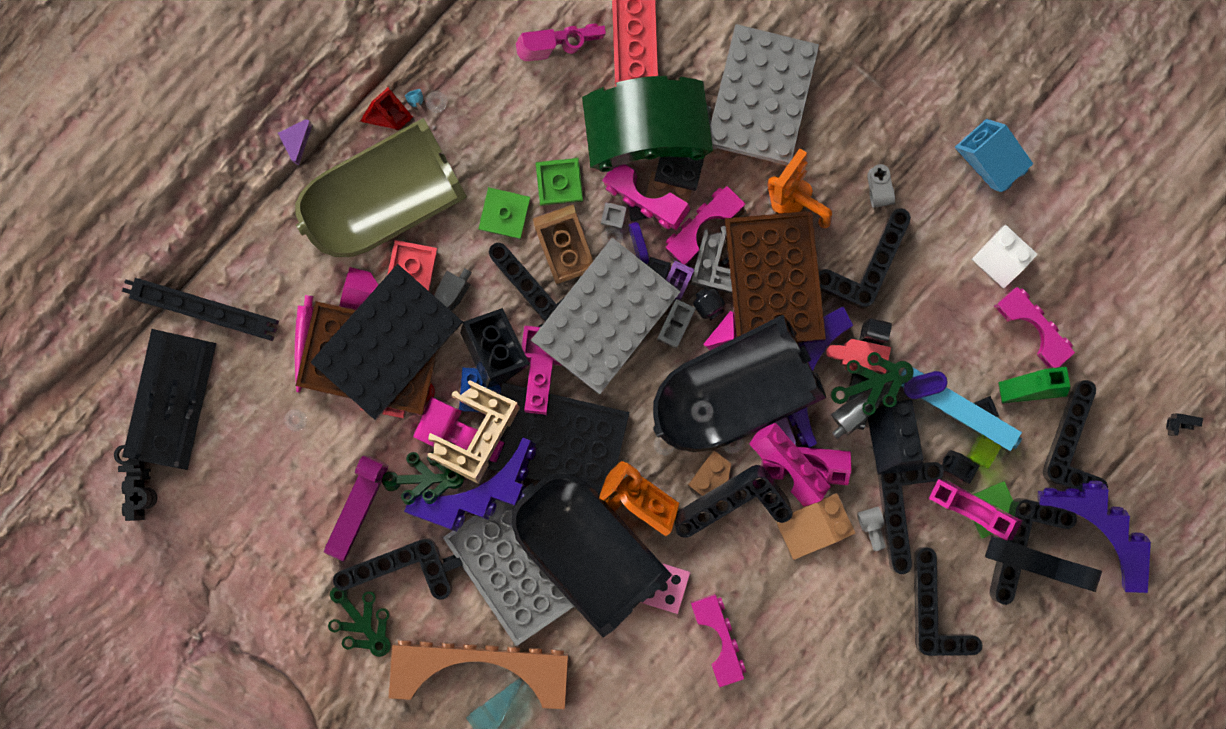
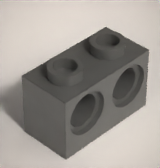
(676, 324)

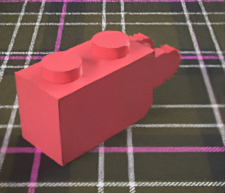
(859, 351)

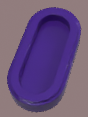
(638, 242)
(925, 385)

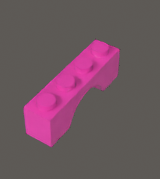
(668, 209)
(684, 245)
(1053, 348)
(776, 446)
(831, 464)
(975, 508)
(726, 667)

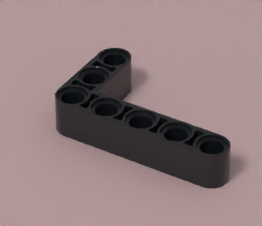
(873, 266)
(523, 275)
(873, 332)
(1070, 443)
(733, 499)
(899, 509)
(1031, 514)
(396, 564)
(1043, 564)
(932, 611)

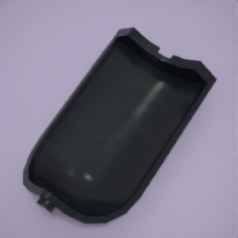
(745, 381)
(586, 550)

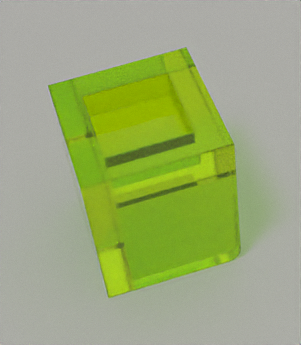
(984, 451)

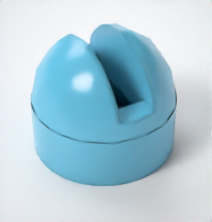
(414, 97)

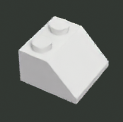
(1004, 256)

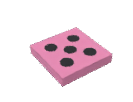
(672, 592)

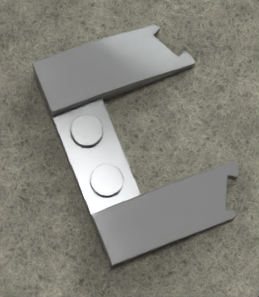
(706, 270)

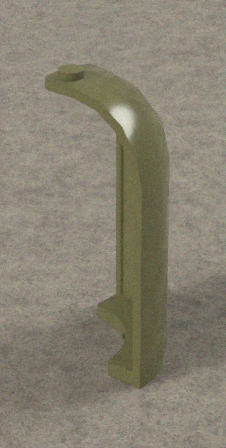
(378, 193)

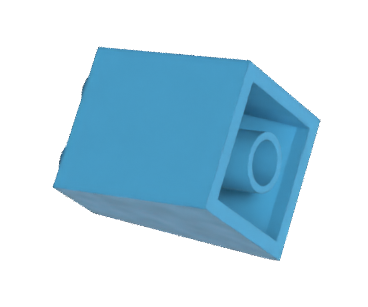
(995, 154)

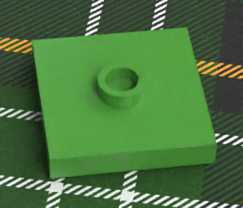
(559, 181)
(504, 213)
(998, 496)

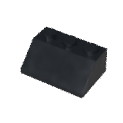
(494, 347)
(895, 438)

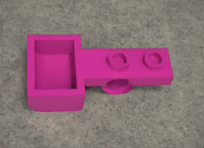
(540, 44)
(539, 373)
(443, 422)

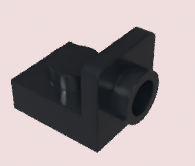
(1187, 422)
(960, 466)

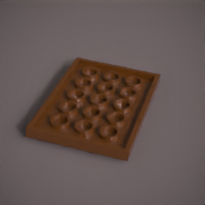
(775, 273)
(324, 324)

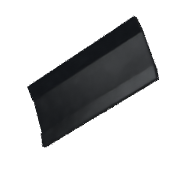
(169, 399)

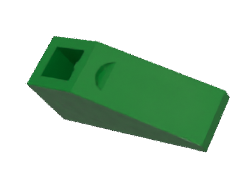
(1036, 386)

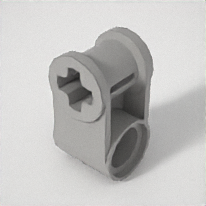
(881, 190)

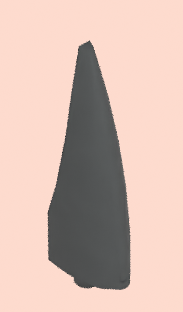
(453, 288)
(850, 414)

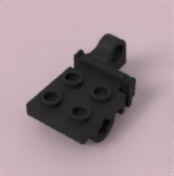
(679, 172)
(133, 488)

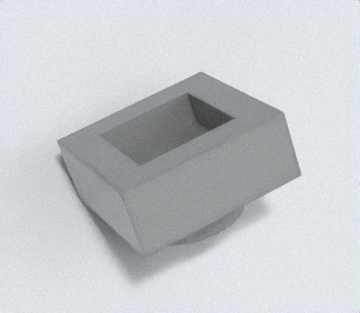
(613, 215)

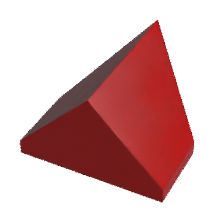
(387, 111)

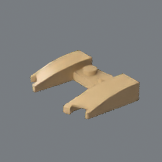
(474, 461)

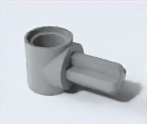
(872, 522)

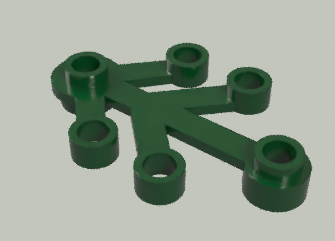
(876, 382)
(425, 480)
(362, 624)

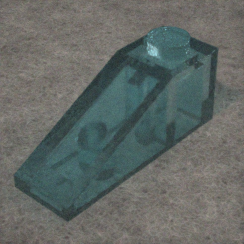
(492, 712)

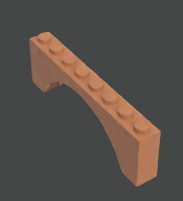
(541, 671)

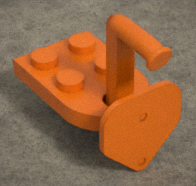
(791, 193)
(639, 497)

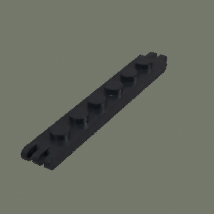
(200, 308)

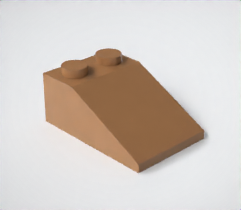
(563, 243)
(816, 526)

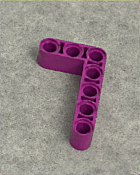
(356, 507)

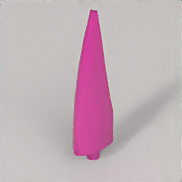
(303, 321)

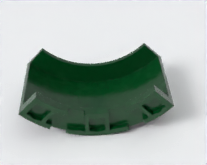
(646, 121)

